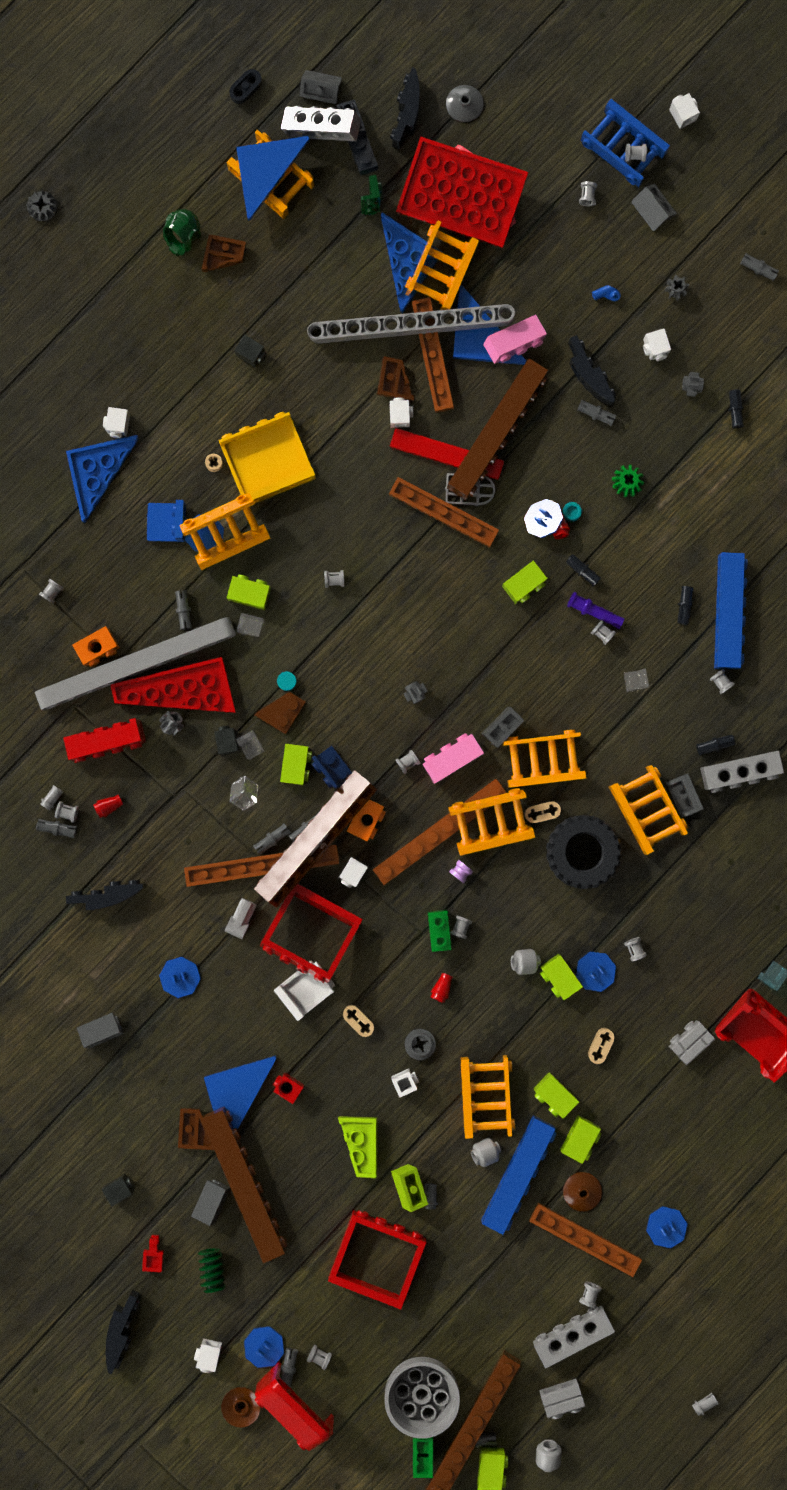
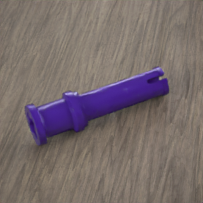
(587, 607)

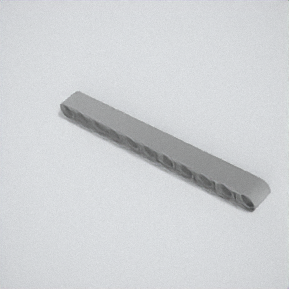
(420, 327)
(135, 663)

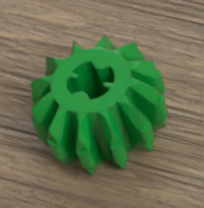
(621, 477)

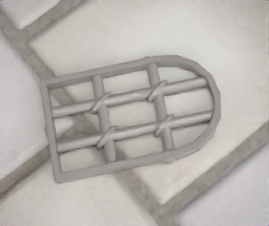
(477, 495)

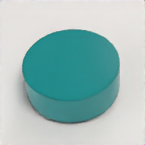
(572, 512)
(286, 681)

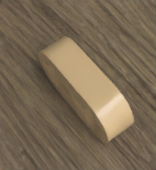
(541, 807)
(355, 1024)
(597, 1043)

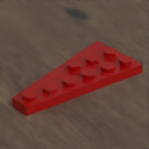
(188, 687)

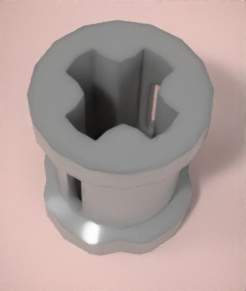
(635, 152)
(588, 193)
(334, 578)
(51, 591)
(603, 632)
(722, 681)
(407, 761)
(66, 812)
(461, 927)
(635, 949)
(590, 1294)
(319, 1357)

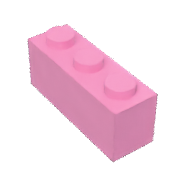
(515, 339)
(452, 757)

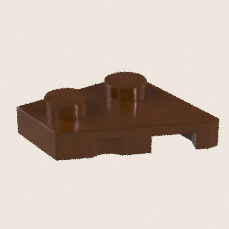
(222, 253)
(393, 380)
(282, 712)
(192, 1131)

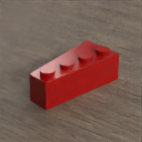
(105, 740)

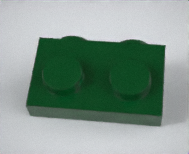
(371, 203)

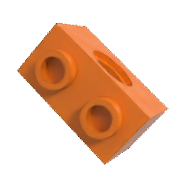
(84, 647)
(358, 828)

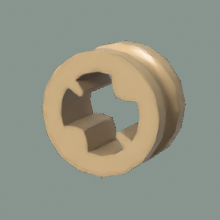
(208, 464)

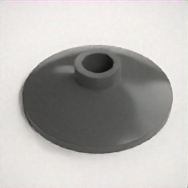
(464, 111)

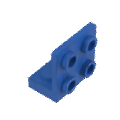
(165, 521)

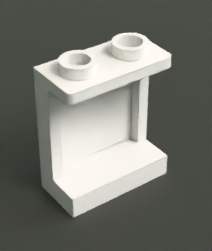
(303, 992)

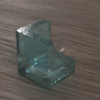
(774, 976)

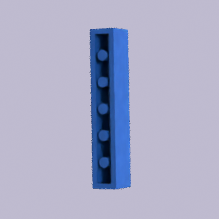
(730, 611)
(518, 1175)

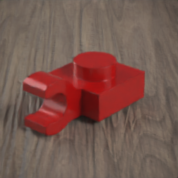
(153, 1257)

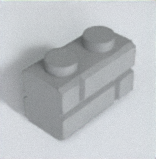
(691, 1042)
(562, 1399)

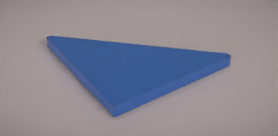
(264, 167)
(404, 255)
(469, 343)
(95, 469)
(237, 1087)

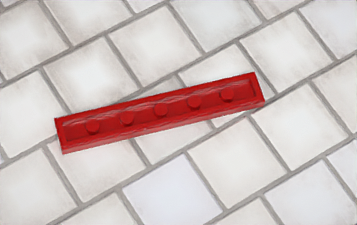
(437, 451)

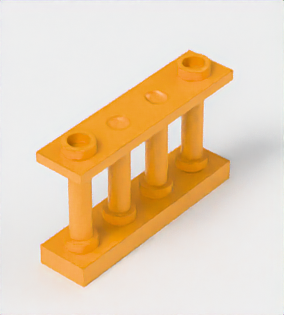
(278, 205)
(459, 265)
(233, 546)
(536, 775)
(629, 809)
(504, 835)
(470, 1106)

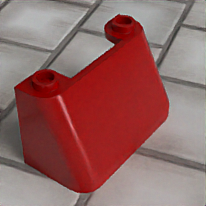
(759, 1030)

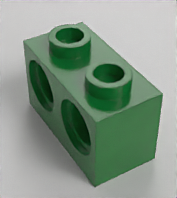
(439, 930)
(423, 1457)

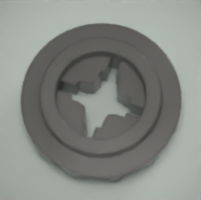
(47, 211)
(416, 1052)

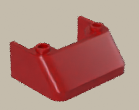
(292, 1411)

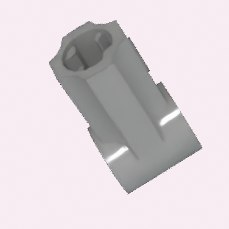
(240, 920)

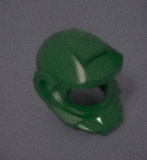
(186, 226)

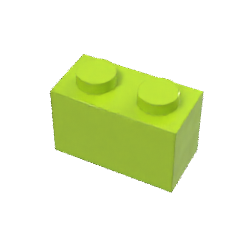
(524, 582)
(249, 592)
(295, 764)
(560, 976)
(555, 1095)
(580, 1139)
(409, 1187)
(491, 1468)

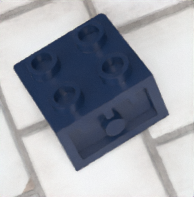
(332, 767)

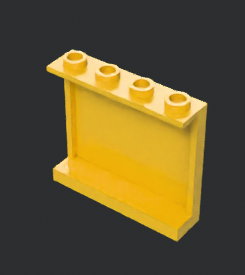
(267, 458)

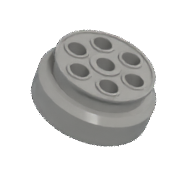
(416, 1422)

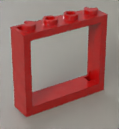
(324, 905)
(366, 1288)

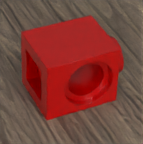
(292, 1095)

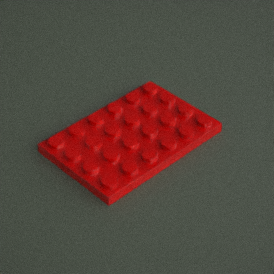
(462, 192)

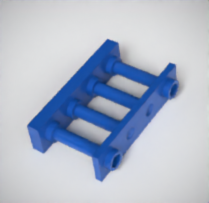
(630, 125)

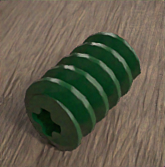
(213, 1270)

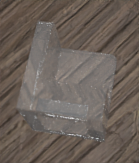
(250, 625)
(636, 680)
(250, 745)
(244, 793)

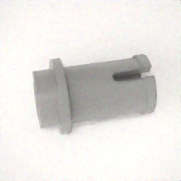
(51, 797)
(705, 1404)

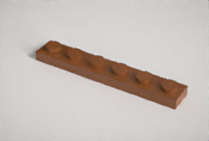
(434, 361)
(443, 512)
(585, 1239)

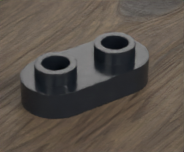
(244, 86)

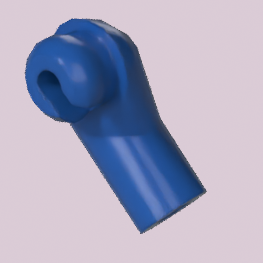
(607, 292)

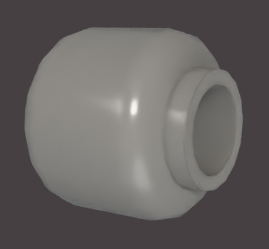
(525, 961)
(485, 1152)
(548, 1455)

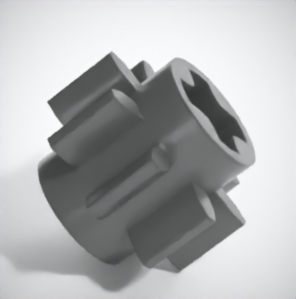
(676, 282)
(692, 384)
(415, 692)
(171, 723)

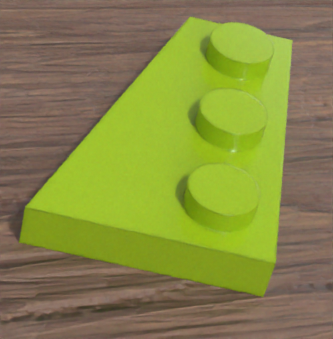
(362, 1143)

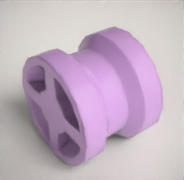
(461, 871)

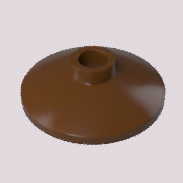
(577, 1183)
(237, 1415)

